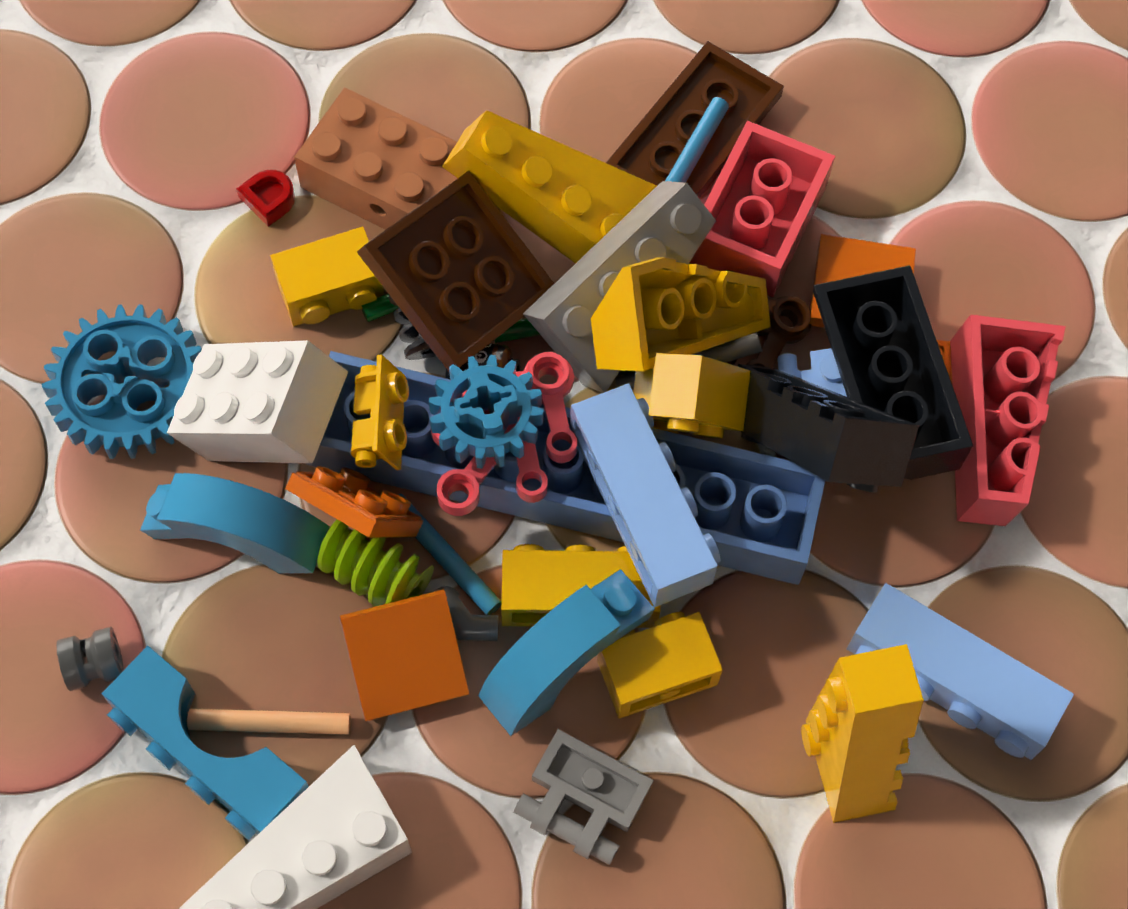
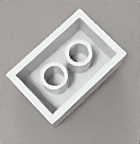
(258, 402)

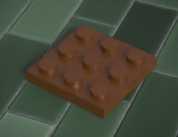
(457, 270)

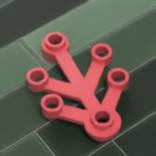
(471, 477)

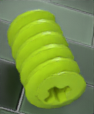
(369, 567)

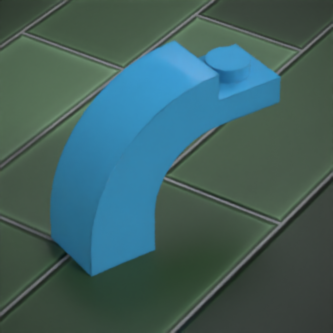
(238, 518)
(558, 646)

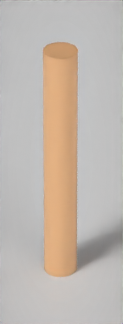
(269, 721)

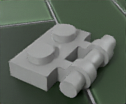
(591, 782)

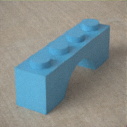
(157, 702)

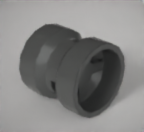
(89, 658)

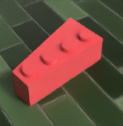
(1002, 389)

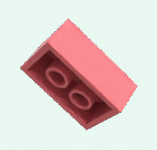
(763, 204)

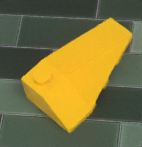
(674, 311)

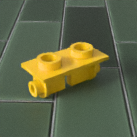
(382, 394)

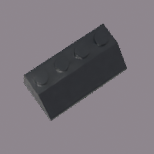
(895, 363)

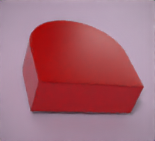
(268, 195)

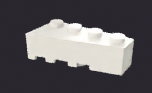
(314, 848)

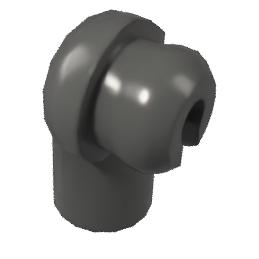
(470, 626)

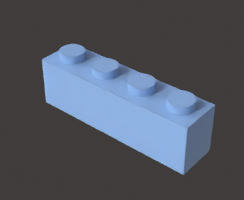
(643, 494)
(966, 674)

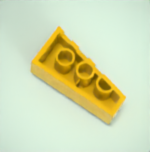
(545, 184)
(863, 730)

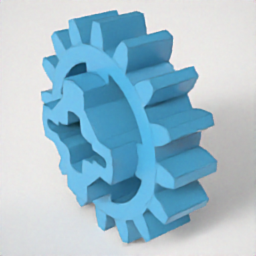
(482, 433)

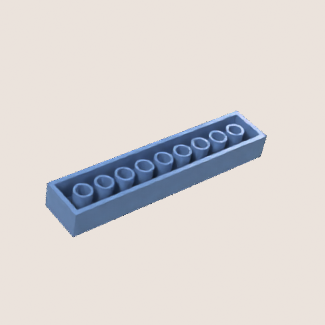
(749, 502)

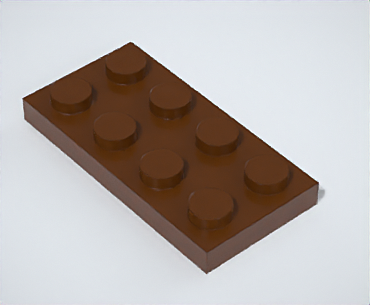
(668, 125)

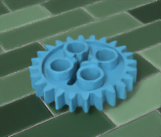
(122, 379)

